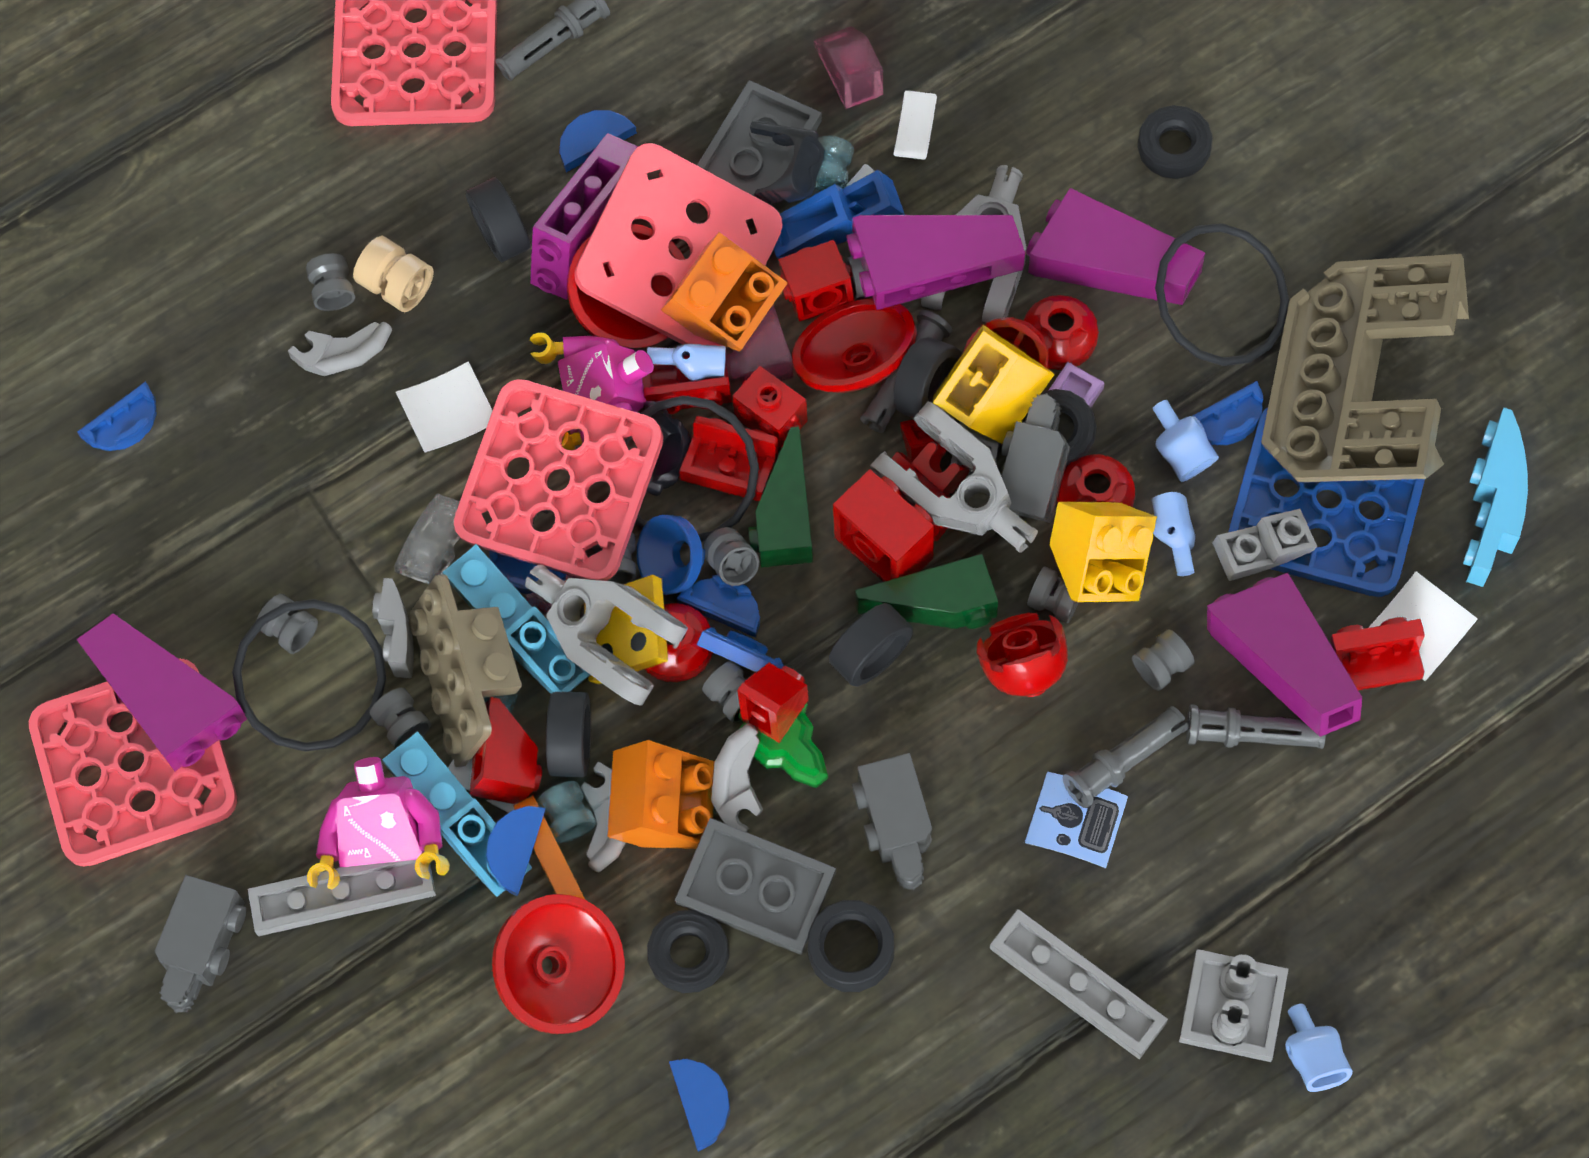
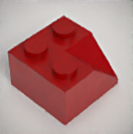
(883, 528)

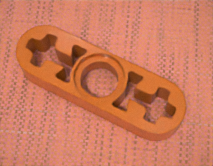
(552, 857)

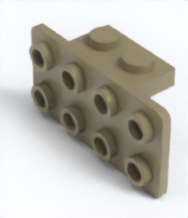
(465, 662)

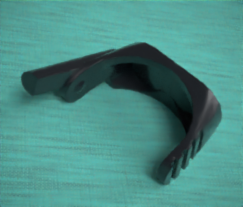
(801, 175)
(673, 451)

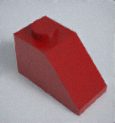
(773, 699)
(507, 761)

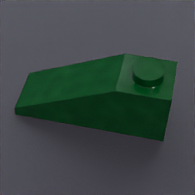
(782, 512)
(940, 596)

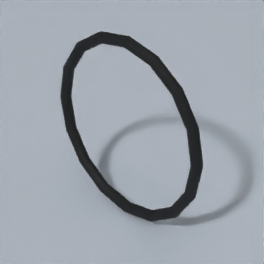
(1223, 361)
(754, 467)
(240, 657)

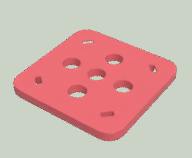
(445, 76)
(664, 206)
(577, 520)
(108, 803)

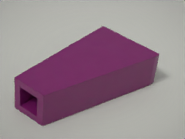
(575, 214)
(1109, 251)
(931, 253)
(1287, 652)
(166, 696)

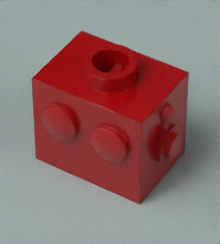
(816, 280)
(769, 405)

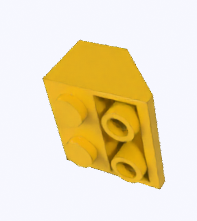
(992, 385)
(1102, 549)

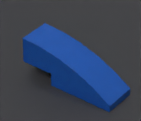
(831, 211)

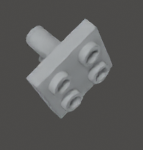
(1233, 1005)

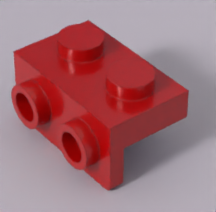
(670, 382)
(720, 458)
(1381, 653)

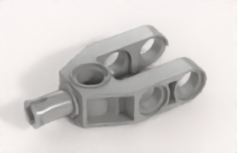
(997, 203)
(986, 479)
(579, 634)

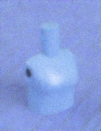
(703, 363)
(1183, 443)
(1175, 529)
(1316, 1052)

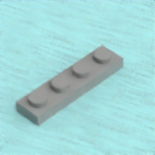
(360, 890)
(1078, 984)

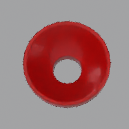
(1071, 345)
(1121, 482)
(688, 658)

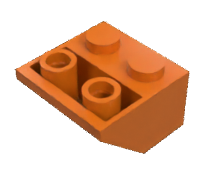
(724, 294)
(659, 796)

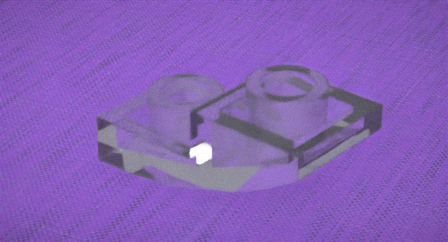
(430, 542)

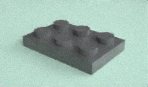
(750, 158)
(755, 886)

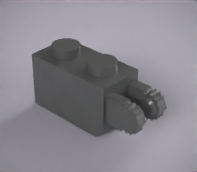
(1035, 460)
(896, 816)
(197, 939)

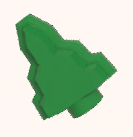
(794, 753)

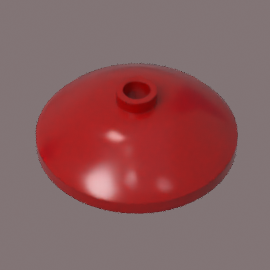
(608, 322)
(853, 346)
(584, 960)

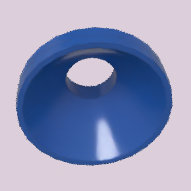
(660, 552)

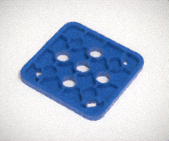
(1352, 536)

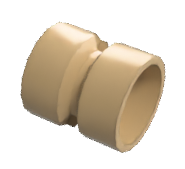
(389, 271)

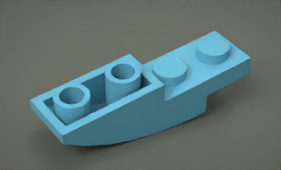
(1503, 495)
(526, 628)
(462, 818)

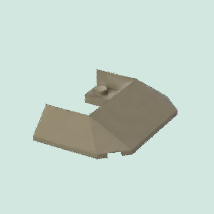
(1328, 362)

